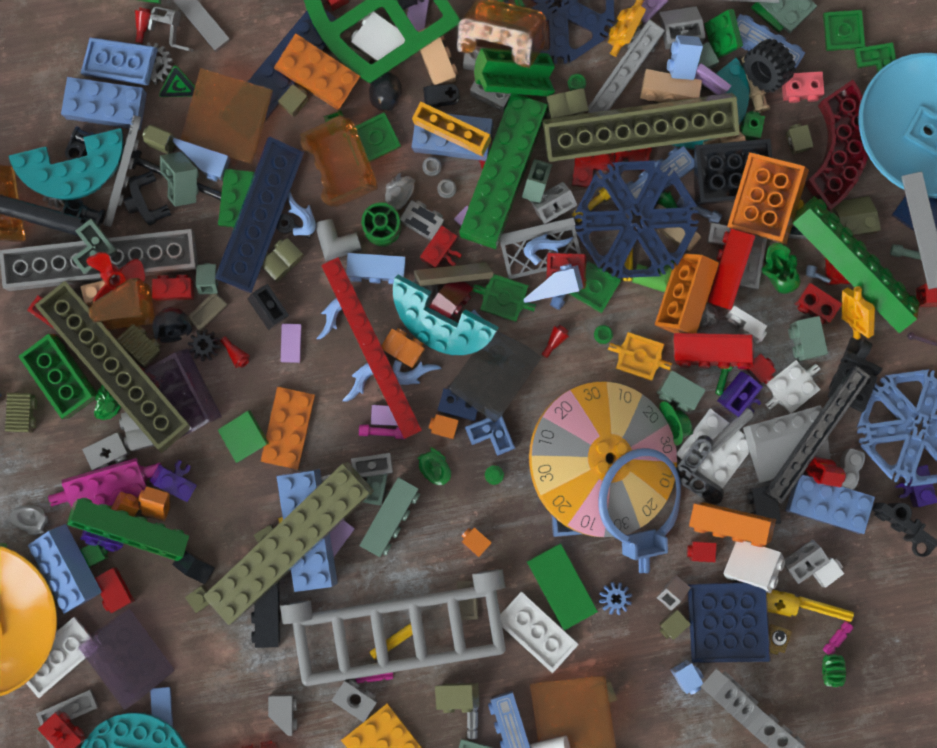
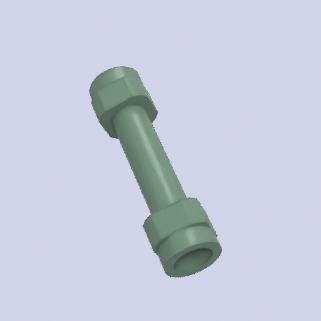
(898, 251)

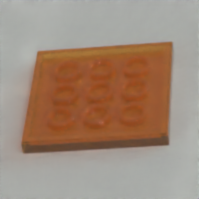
(226, 115)
(574, 709)

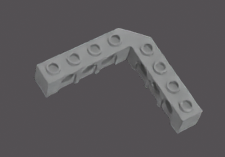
(745, 710)

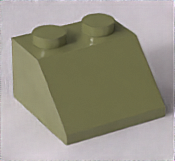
(858, 216)

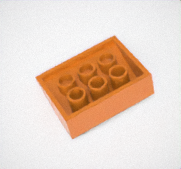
(768, 197)

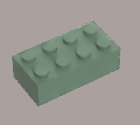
(389, 518)

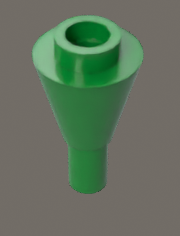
(667, 200)

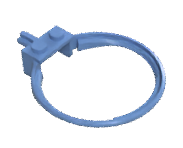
(646, 543)

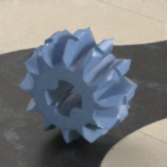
(613, 605)

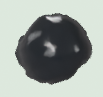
(385, 92)

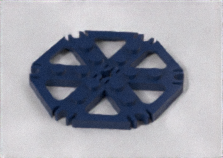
(578, 15)
(653, 217)

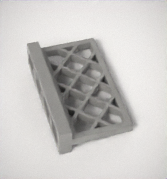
(534, 232)

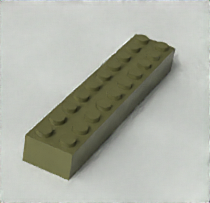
(641, 127)
(113, 367)
(288, 543)

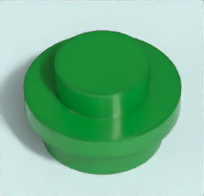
(576, 82)
(603, 334)
(494, 475)

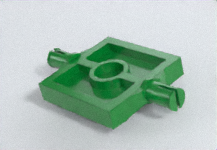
(504, 298)

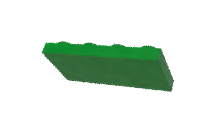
(562, 586)

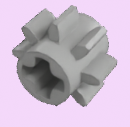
(709, 316)

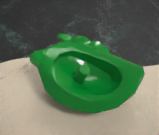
(106, 405)
(434, 467)

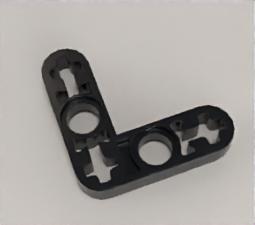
(691, 468)

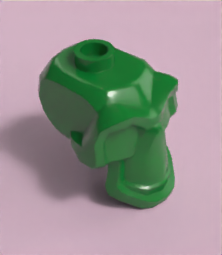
(781, 269)

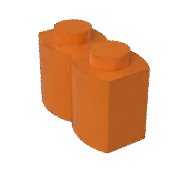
(402, 348)
(154, 503)

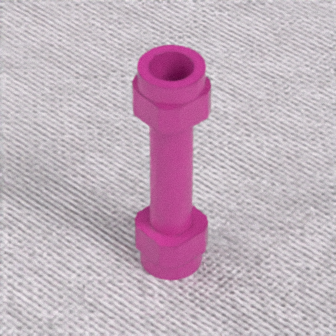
(366, 430)

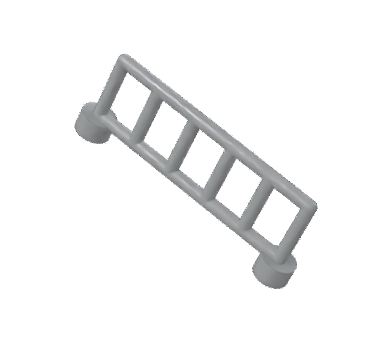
(301, 615)

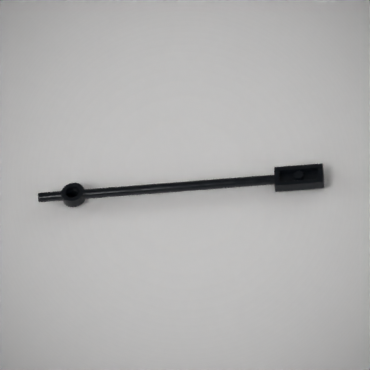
(211, 192)

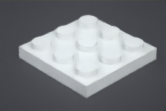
(726, 460)

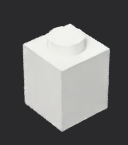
(829, 573)

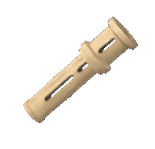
(757, 97)

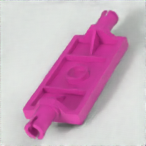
(105, 484)

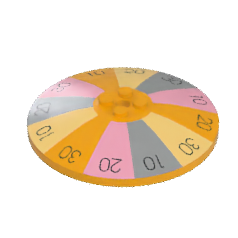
(571, 454)

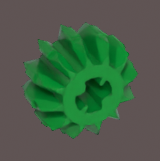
(833, 670)

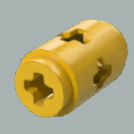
(788, 606)

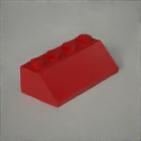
(731, 266)
(714, 350)

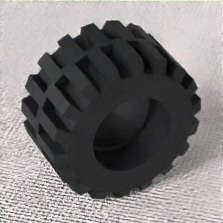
(769, 65)

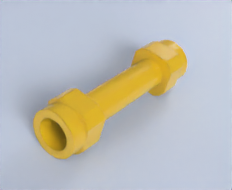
(593, 203)

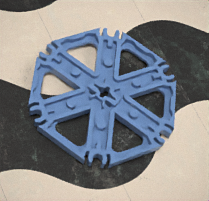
(901, 428)

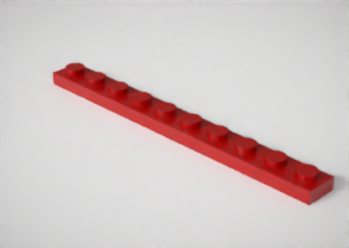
(371, 348)

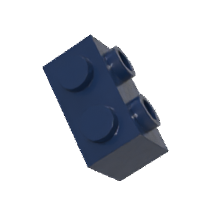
(456, 406)

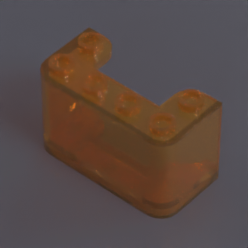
(505, 25)
(340, 161)

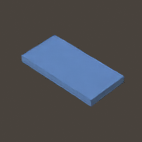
(119, 61)

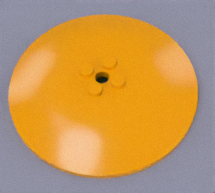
(26, 620)

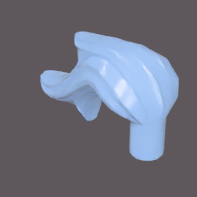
(305, 214)
(543, 243)
(331, 313)
(411, 377)
(361, 378)

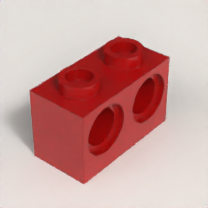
(820, 299)

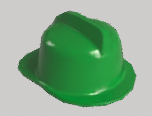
(678, 422)

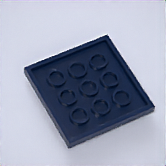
(728, 623)

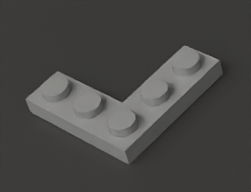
(752, 271)
(73, 707)

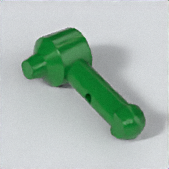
(722, 381)

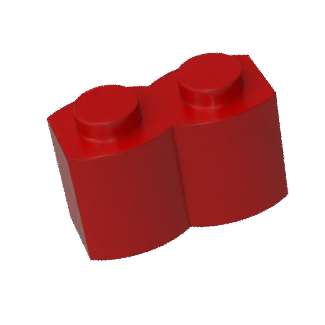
(826, 472)

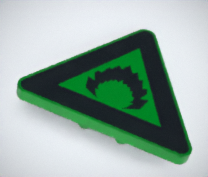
(177, 85)

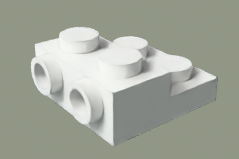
(747, 324)

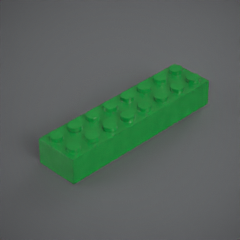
(503, 171)
(857, 264)

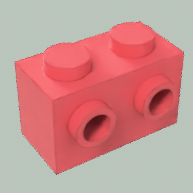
(804, 86)

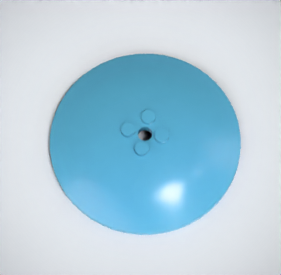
(893, 118)

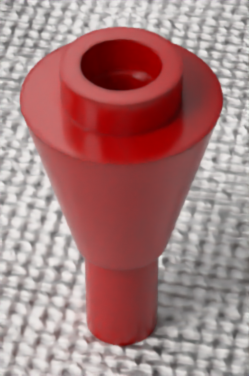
(142, 21)
(557, 336)
(237, 355)

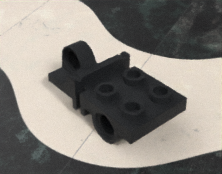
(855, 355)
(902, 522)

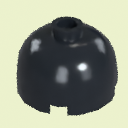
(171, 324)

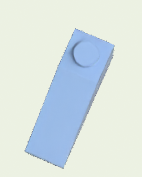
(208, 161)
(562, 282)

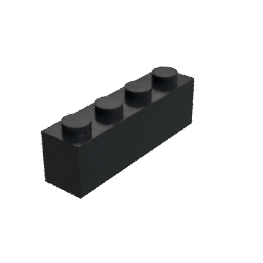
(267, 619)

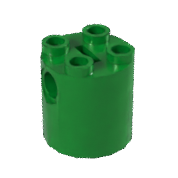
(381, 224)

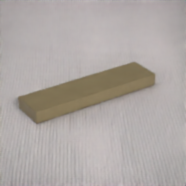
(453, 274)

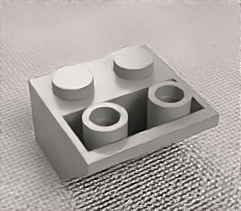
(681, 22)

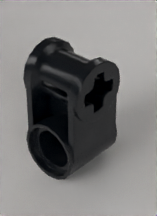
(439, 95)
(77, 143)

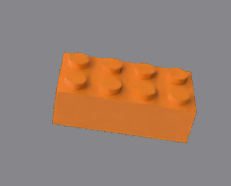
(316, 71)
(686, 294)
(732, 523)

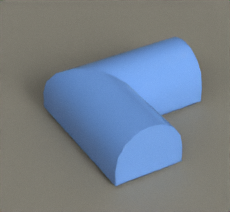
(495, 431)

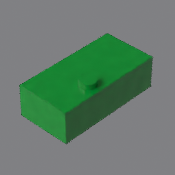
(58, 376)

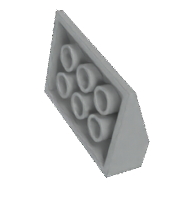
(776, 439)

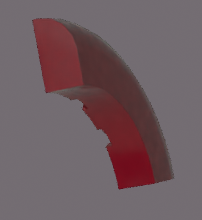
(844, 152)

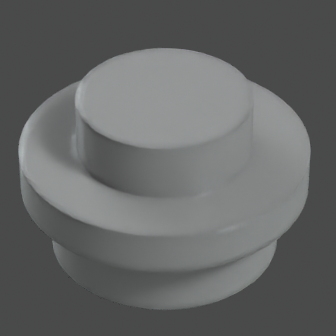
(431, 166)
(446, 188)

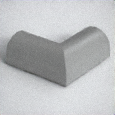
(335, 246)

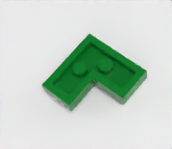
(875, 55)

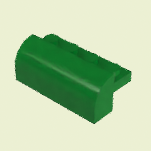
(501, 74)

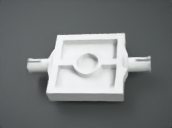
(792, 386)

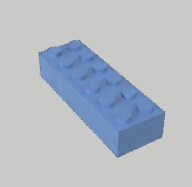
(318, 566)

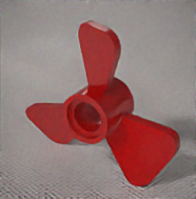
(102, 263)

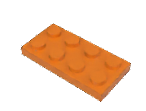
(288, 428)

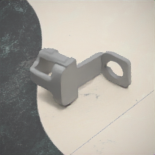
(173, 18)

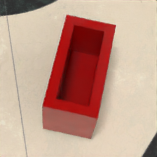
(114, 590)

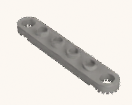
(121, 178)

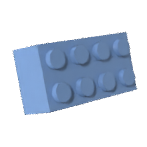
(102, 102)
(430, 143)
(830, 504)
(64, 568)

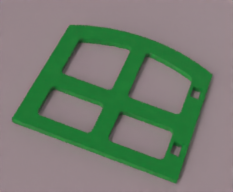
(414, 40)

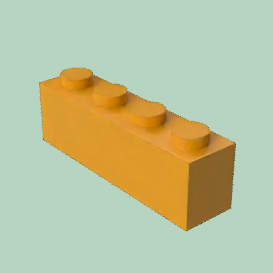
(451, 129)

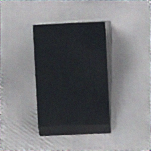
(194, 567)

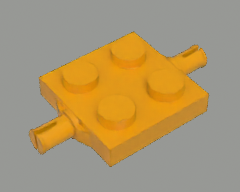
(626, 26)
(858, 312)
(639, 356)

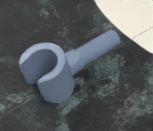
(811, 273)

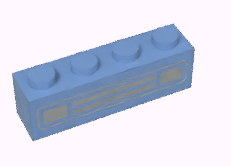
(753, 34)
(678, 160)
(508, 721)

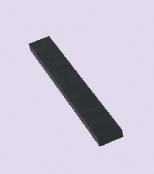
(817, 434)

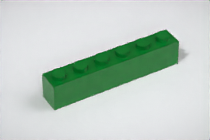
(128, 529)

